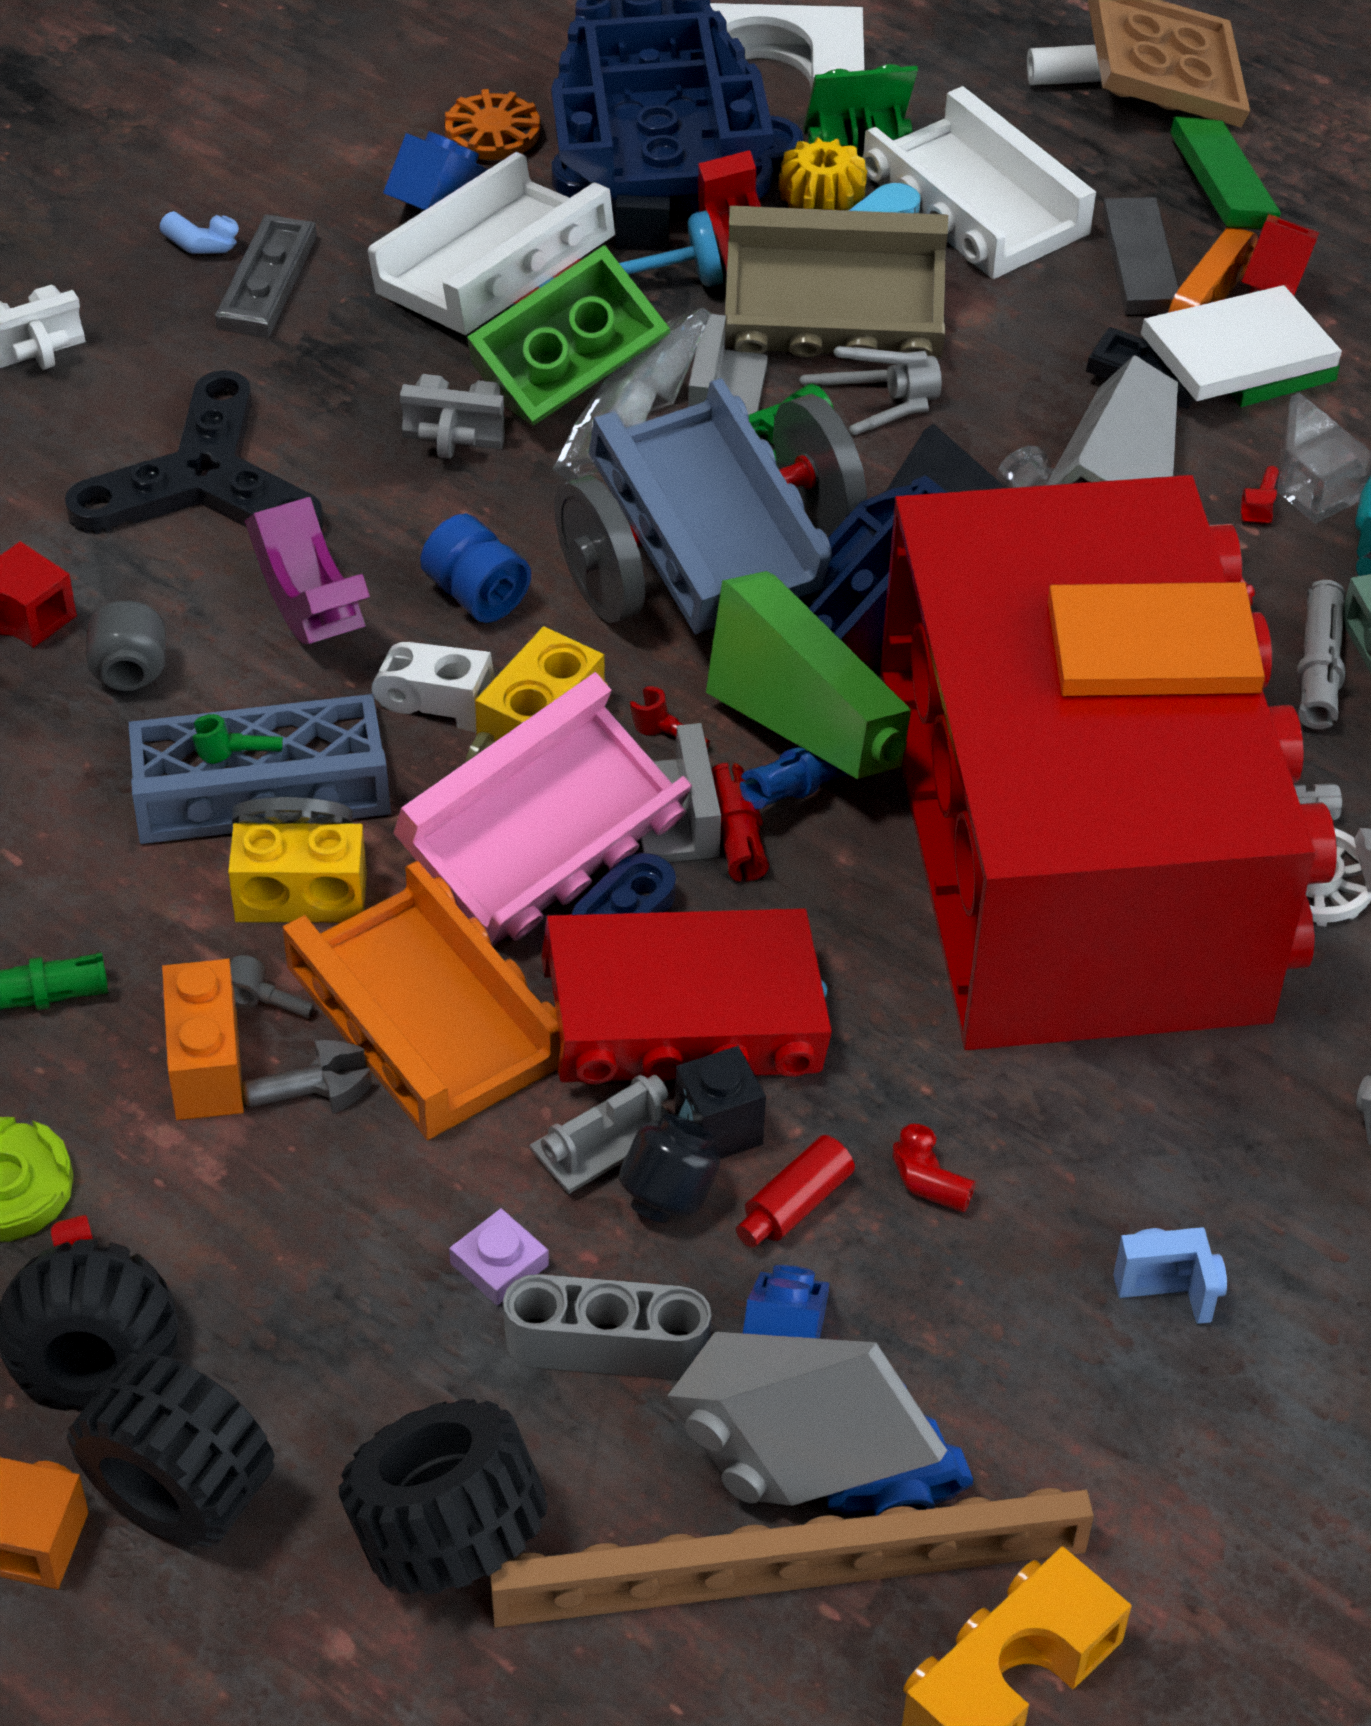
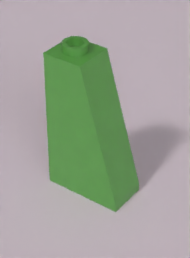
(801, 679)

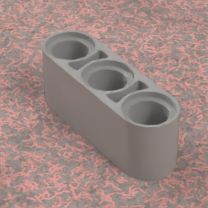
(580, 1305)

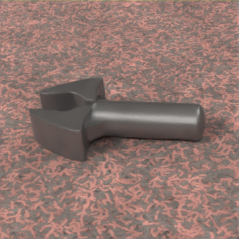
(318, 1078)

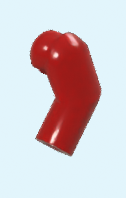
(922, 1171)

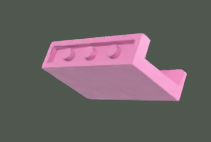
(540, 812)

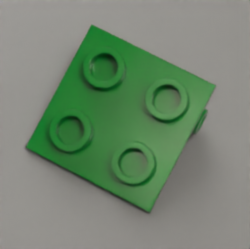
(861, 101)

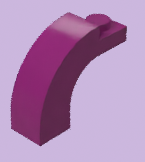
(302, 573)

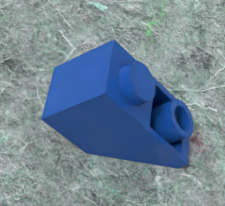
(430, 170)
(786, 1303)

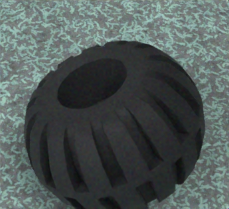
(77, 1318)

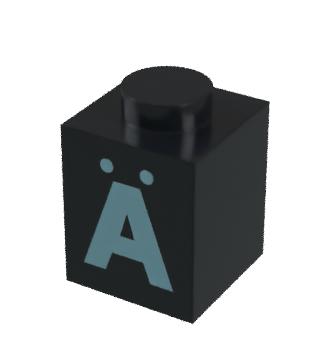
(723, 1099)

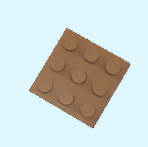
(1170, 57)

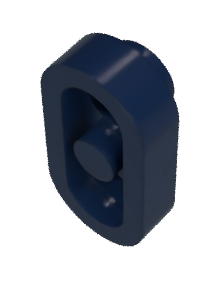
(620, 888)

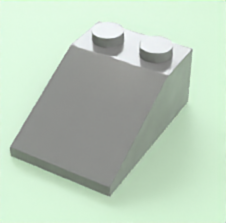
(801, 1416)

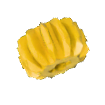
(822, 176)

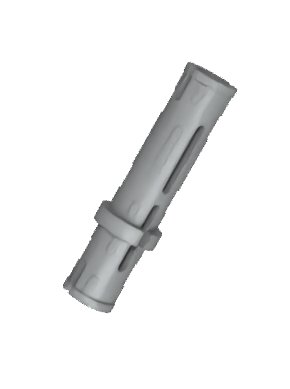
(1321, 669)

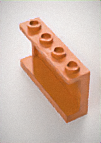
(427, 1002)

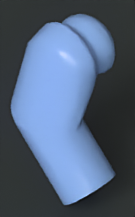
(198, 240)

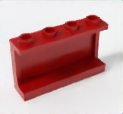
(683, 985)

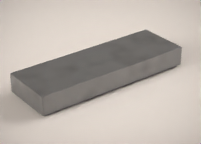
(1140, 255)
(266, 276)

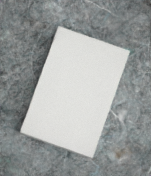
(1240, 342)

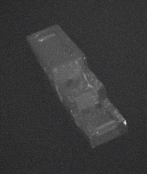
(636, 389)

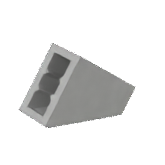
(1124, 430)

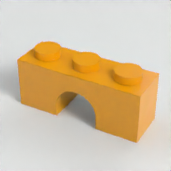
(1052, 1618)

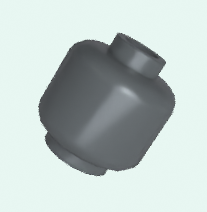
(126, 645)

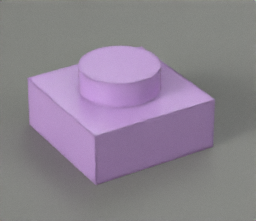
(498, 1255)

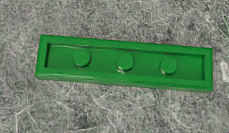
(1224, 172)

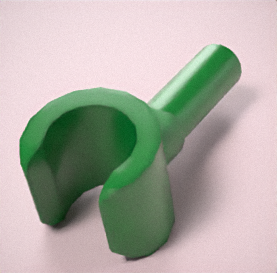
(216, 744)

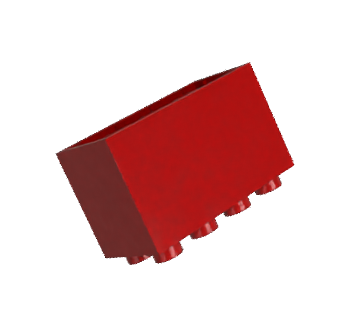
(1091, 849)

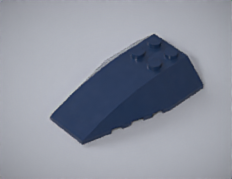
(655, 94)

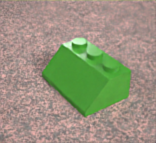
(566, 336)

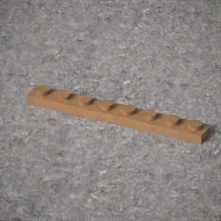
(789, 1558)

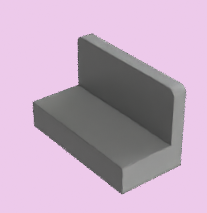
(741, 371)
(699, 829)

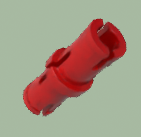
(739, 825)

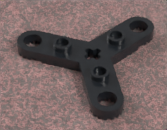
(173, 482)

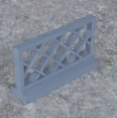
(201, 798)

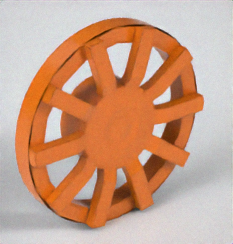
(493, 125)

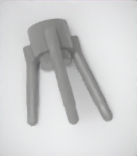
(912, 380)

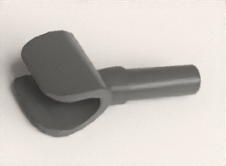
(250, 988)

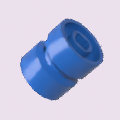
(475, 568)

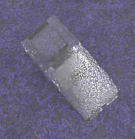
(1320, 462)

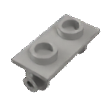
(601, 1135)

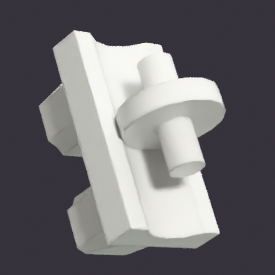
(40, 327)

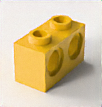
(534, 679)
(297, 871)

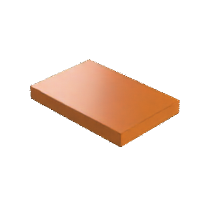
(1154, 639)

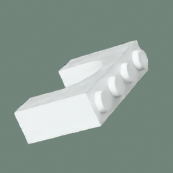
(799, 35)

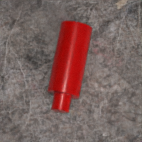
(795, 1191)

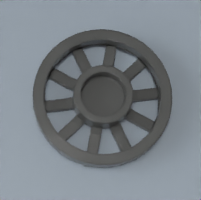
(291, 811)

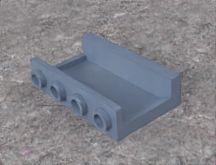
(708, 502)

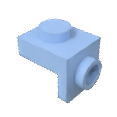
(1170, 1263)

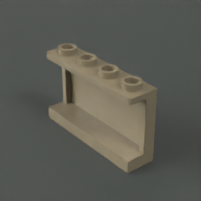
(835, 280)

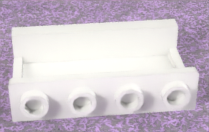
(996, 185)
(488, 245)

